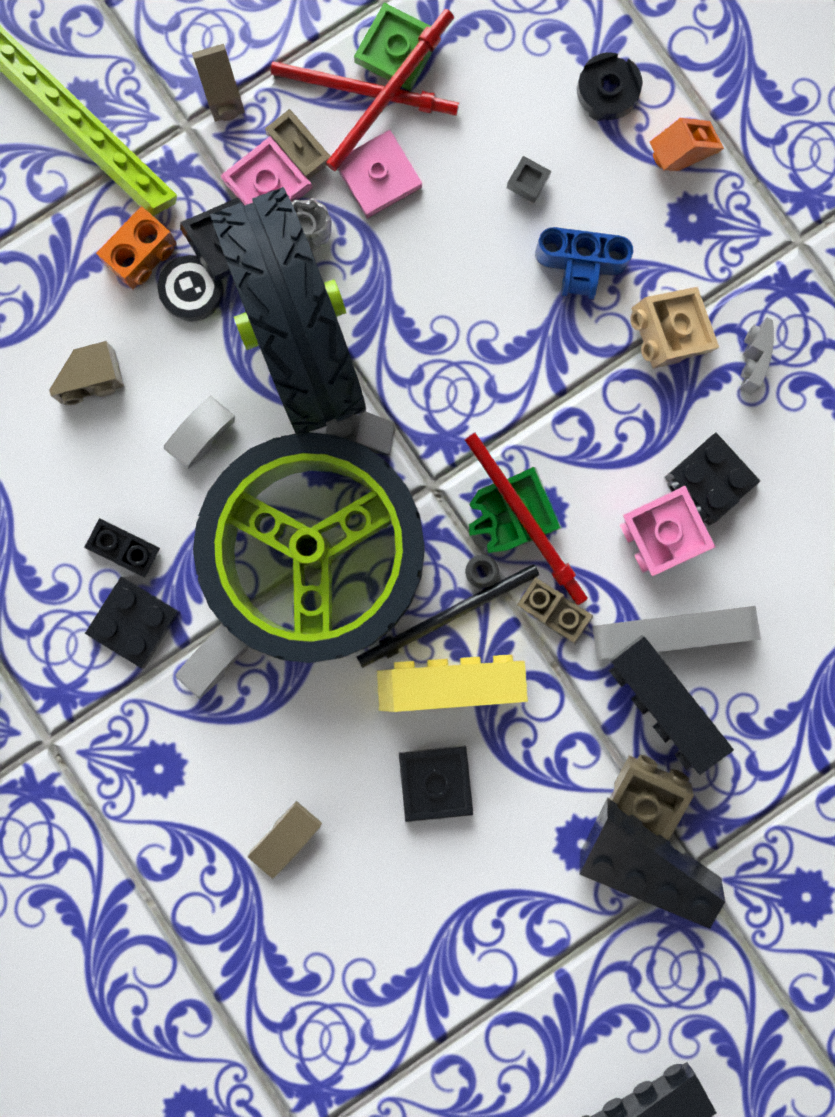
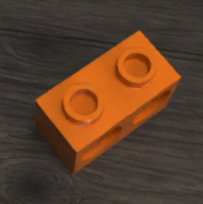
(129, 243)

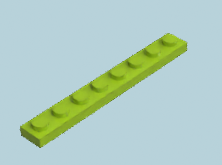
(83, 127)

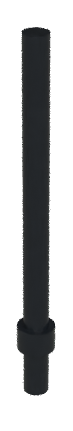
(390, 645)

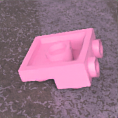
(667, 532)

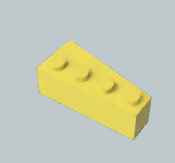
(453, 685)

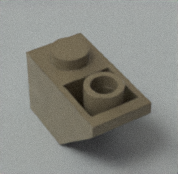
(87, 373)

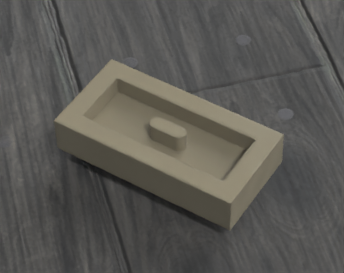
(298, 144)

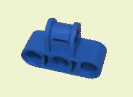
(580, 271)

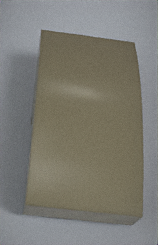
(555, 610)
(284, 839)

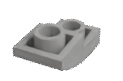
(759, 351)
(198, 431)
(210, 661)

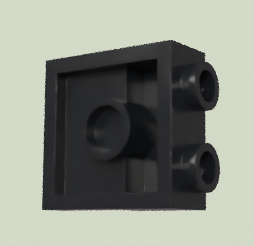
(713, 478)

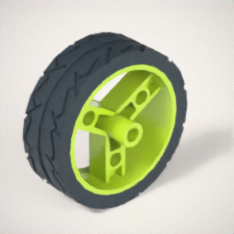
(289, 311)
(234, 506)

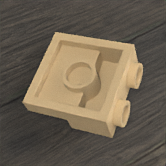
(673, 327)

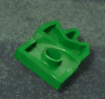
(502, 522)

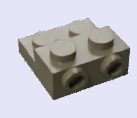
(652, 794)

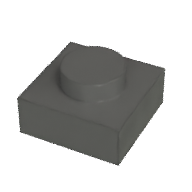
(528, 179)

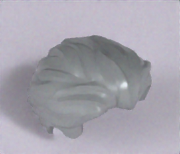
(314, 221)

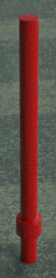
(427, 42)
(425, 101)
(562, 572)

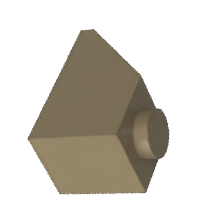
(218, 82)

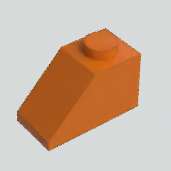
(685, 144)

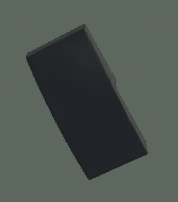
(122, 547)

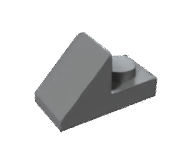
(366, 430)

